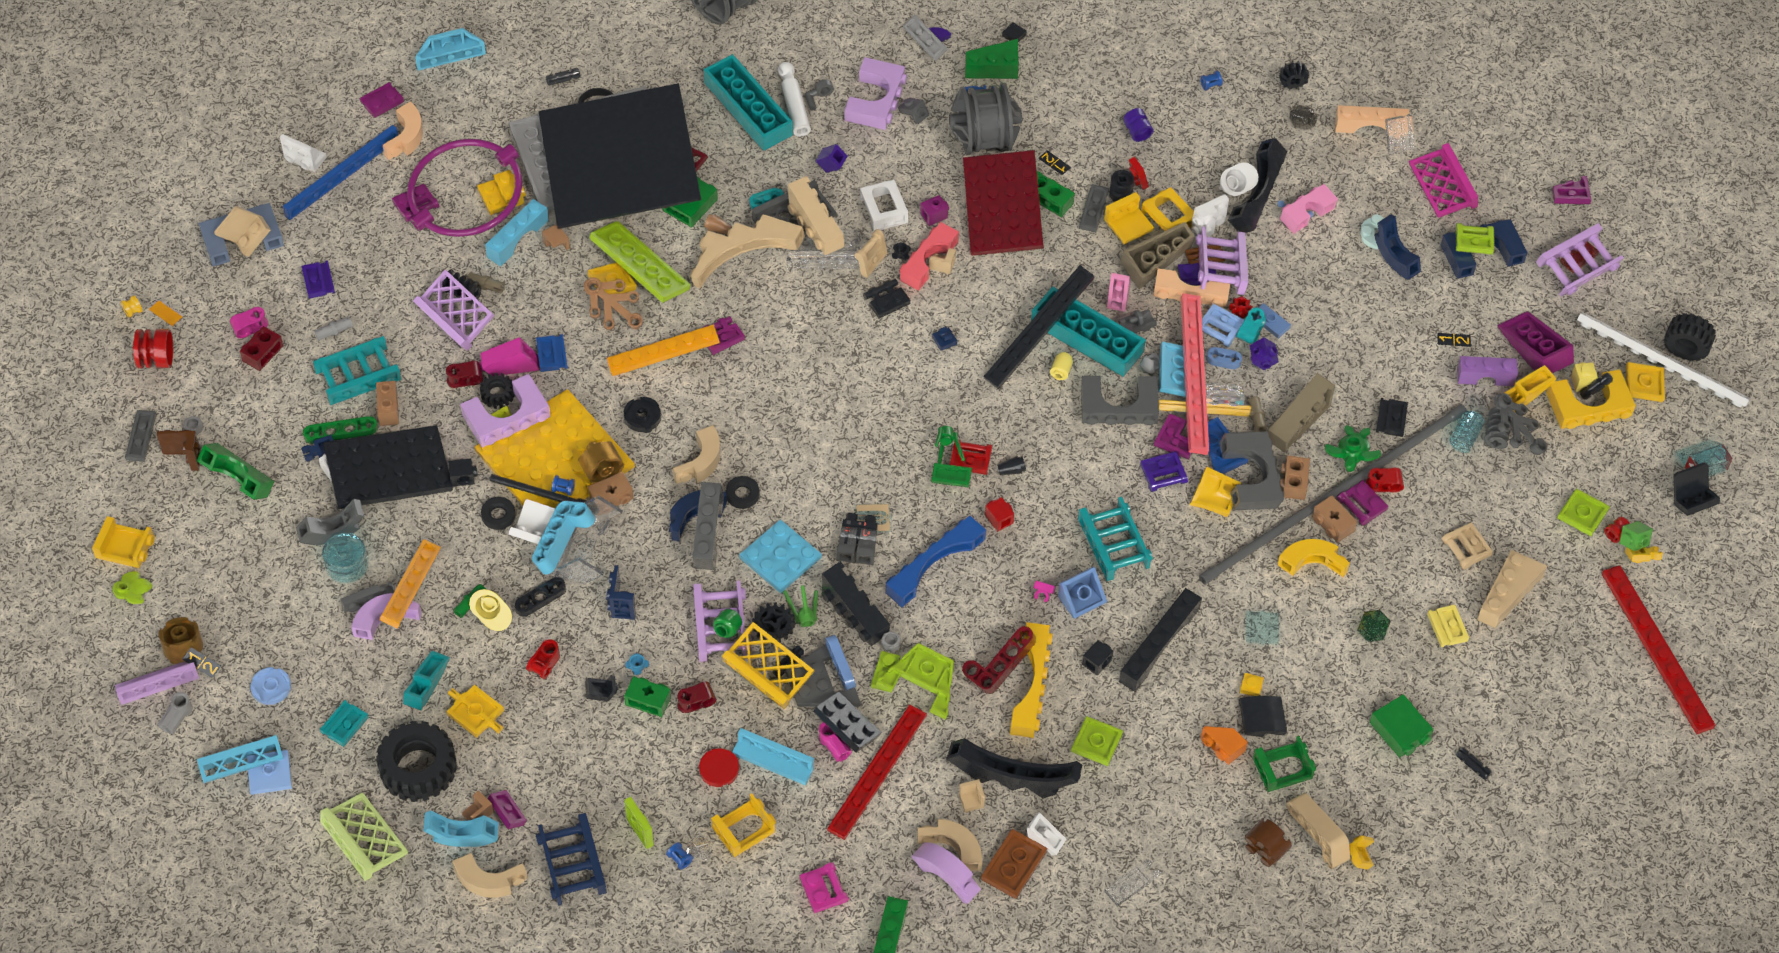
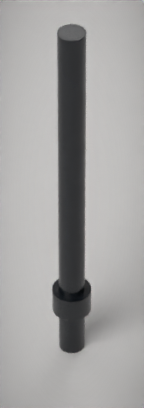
(532, 489)

